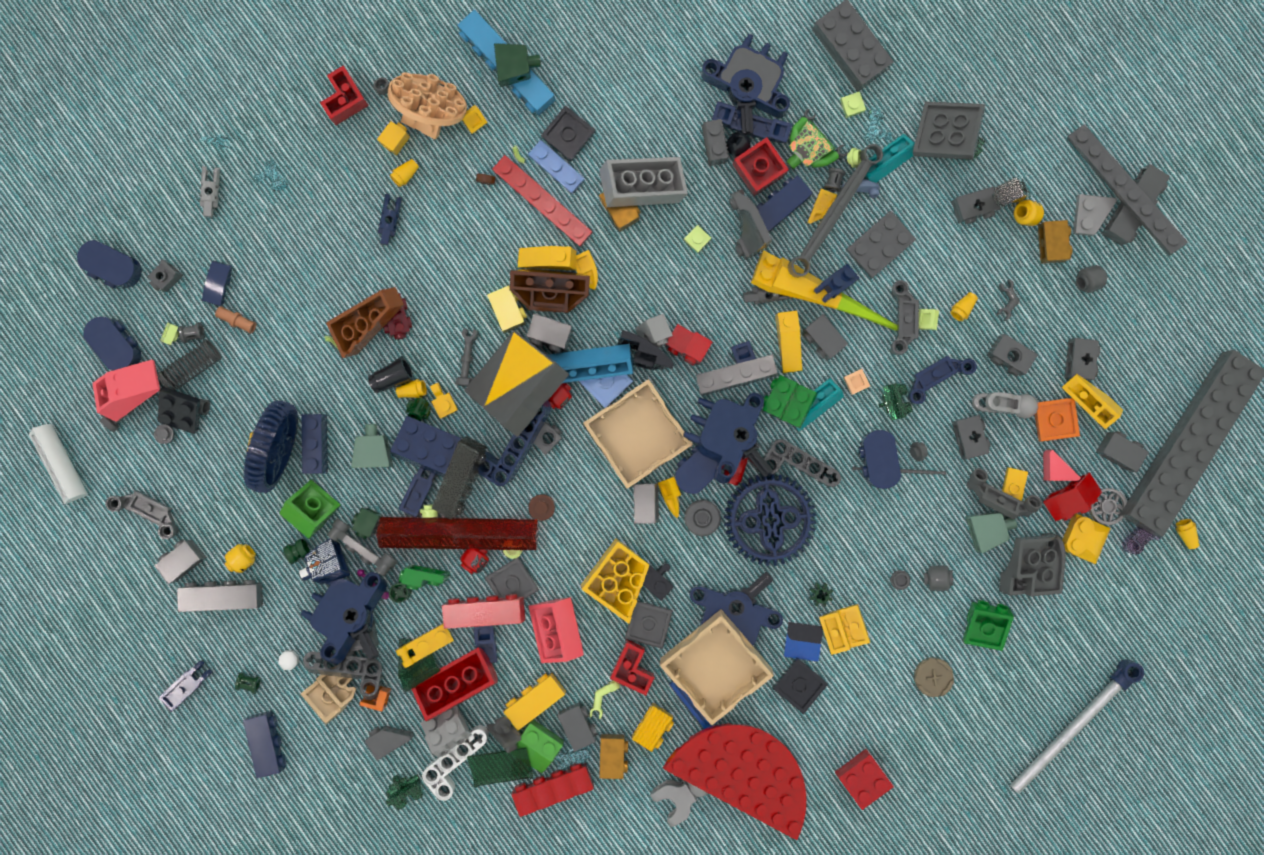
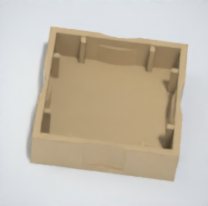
(637, 433)
(716, 667)

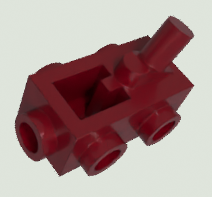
(399, 324)

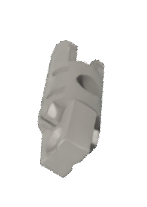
(210, 201)

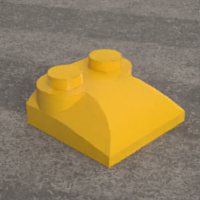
(1085, 538)

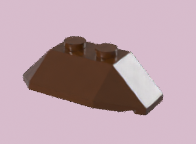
(549, 289)

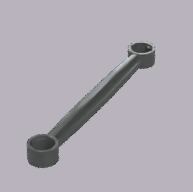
(835, 210)

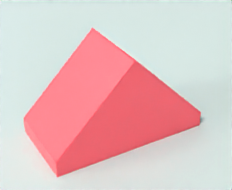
(1056, 468)

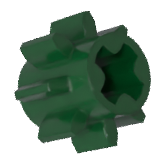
(418, 409)
(815, 592)

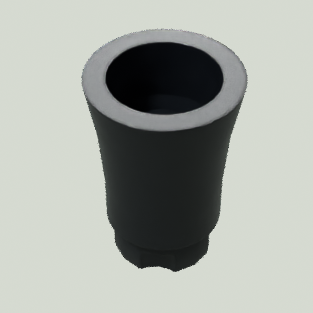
(391, 375)

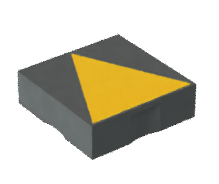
(516, 383)

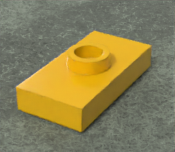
(1015, 483)

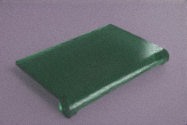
(500, 767)

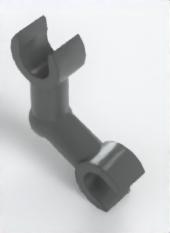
(1014, 300)

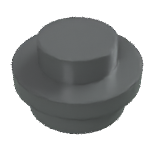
(164, 434)
(918, 451)
(900, 580)

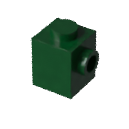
(366, 522)

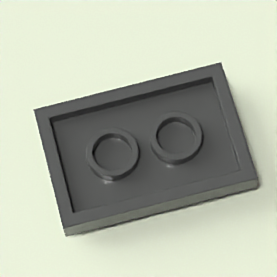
(881, 244)

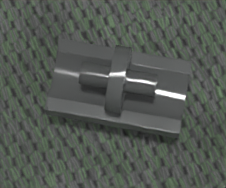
(504, 734)

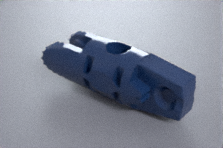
(389, 229)

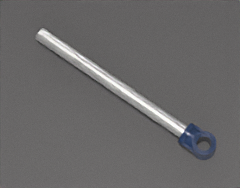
(1120, 680)

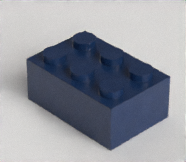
(424, 446)

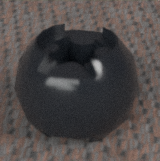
(738, 143)

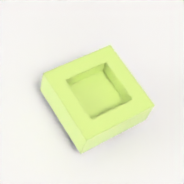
(852, 104)
(697, 239)
(928, 319)
(170, 334)

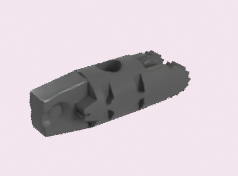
(758, 296)

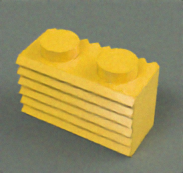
(652, 727)

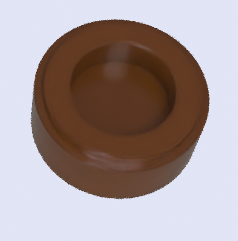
(485, 179)

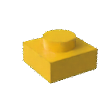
(474, 119)

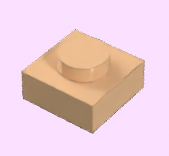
(856, 381)

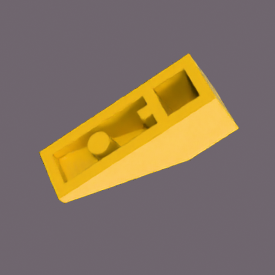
(547, 257)
(789, 341)
(1093, 401)

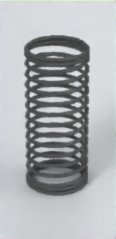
(168, 381)

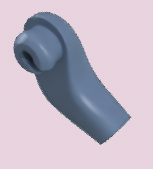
(868, 187)

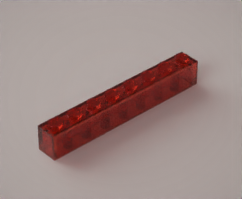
(457, 533)

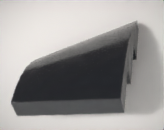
(646, 353)

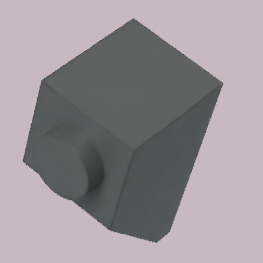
(386, 740)

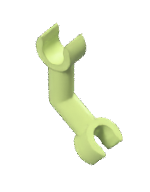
(610, 687)

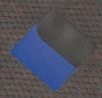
(803, 641)

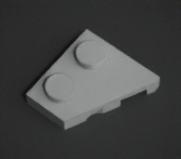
(1091, 213)

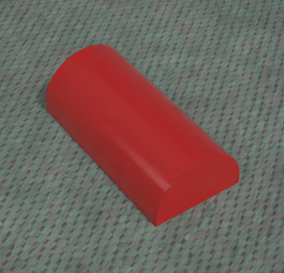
(455, 683)

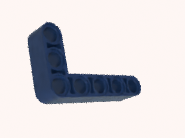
(516, 450)

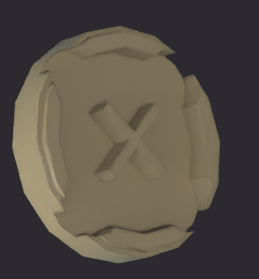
(933, 677)

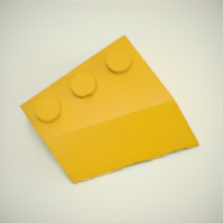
(617, 579)

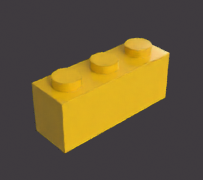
(534, 700)

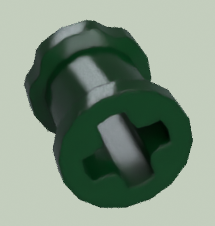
(242, 678)

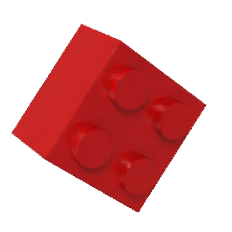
(760, 166)
(864, 779)

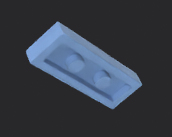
(556, 166)

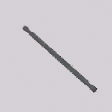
(913, 471)

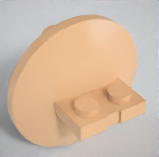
(426, 103)

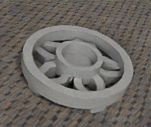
(1108, 506)

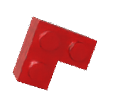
(346, 100)
(688, 344)
(1074, 498)
(627, 670)

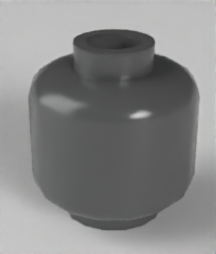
(1091, 279)
(939, 578)

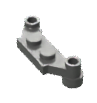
(907, 317)
(999, 500)
(148, 509)
(383, 564)

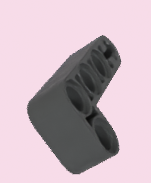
(803, 465)
(342, 671)

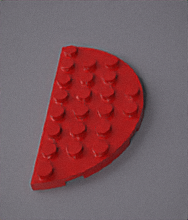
(746, 772)

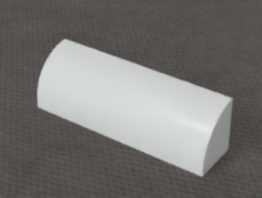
(57, 463)

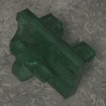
(893, 401)
(401, 789)

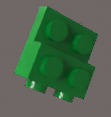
(789, 401)
(418, 576)
(988, 625)

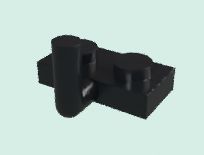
(656, 582)

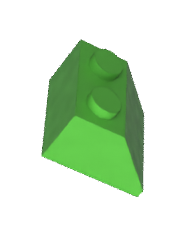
(309, 509)
(540, 744)

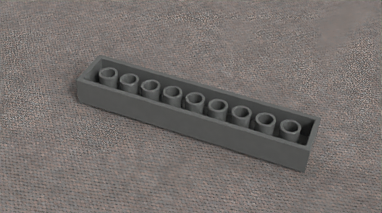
(1193, 443)

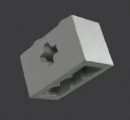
(655, 330)

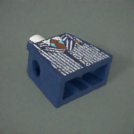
(325, 563)

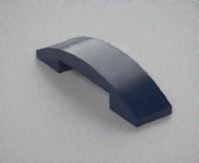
(773, 129)

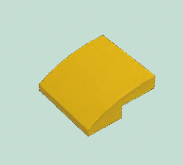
(844, 629)

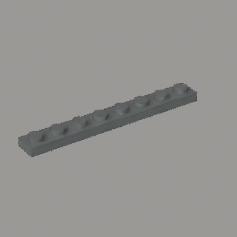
(1127, 190)

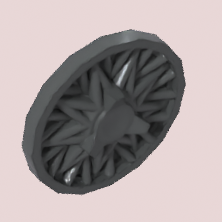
(702, 518)

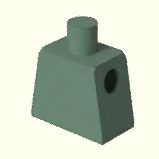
(371, 450)
(989, 530)

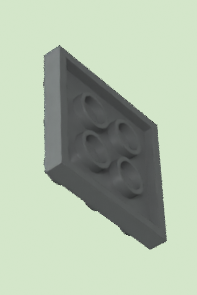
(949, 130)

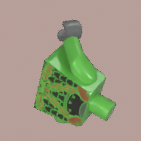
(811, 145)

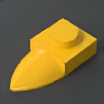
(586, 265)
(670, 493)

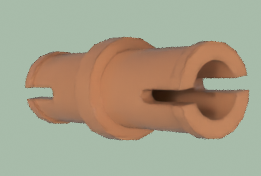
(235, 319)

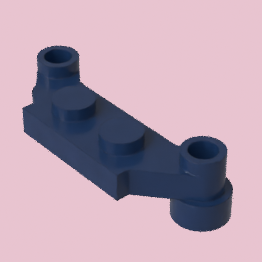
(936, 374)

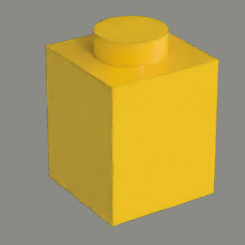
(394, 137)

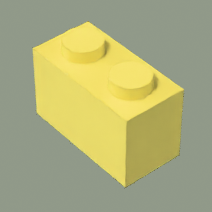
(507, 309)

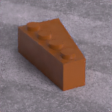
(360, 323)

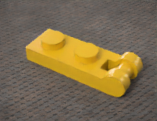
(424, 645)

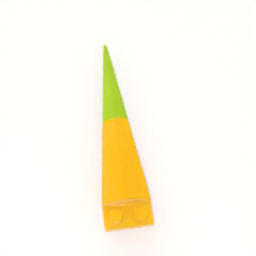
(773, 276)

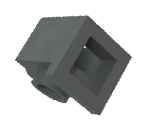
(170, 276)

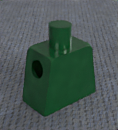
(514, 63)

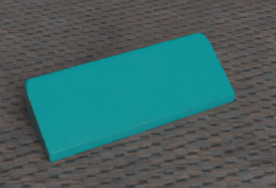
(893, 156)
(828, 395)

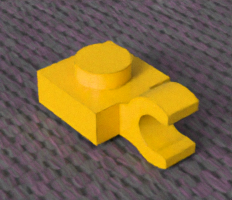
(443, 403)

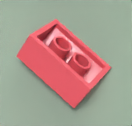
(556, 630)

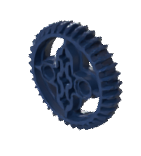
(270, 446)
(765, 483)

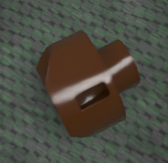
(542, 507)

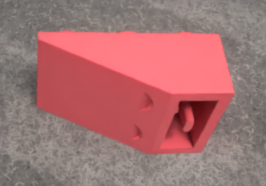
(125, 389)

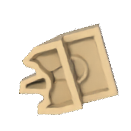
(329, 696)

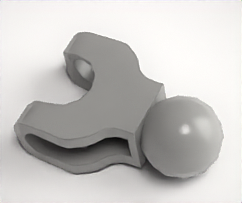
(1006, 403)
(683, 796)

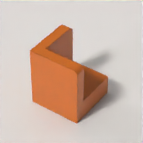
(380, 701)

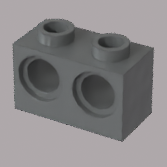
(539, 442)

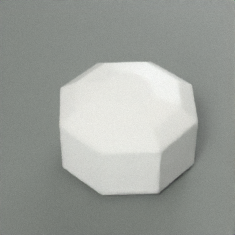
(288, 660)

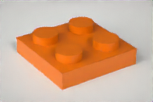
(1057, 420)

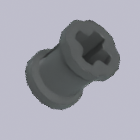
(834, 179)
(191, 332)

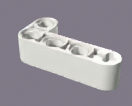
(457, 757)

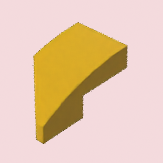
(821, 205)

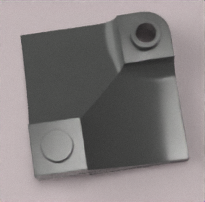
(753, 231)
(1035, 566)

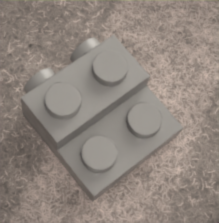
(445, 731)

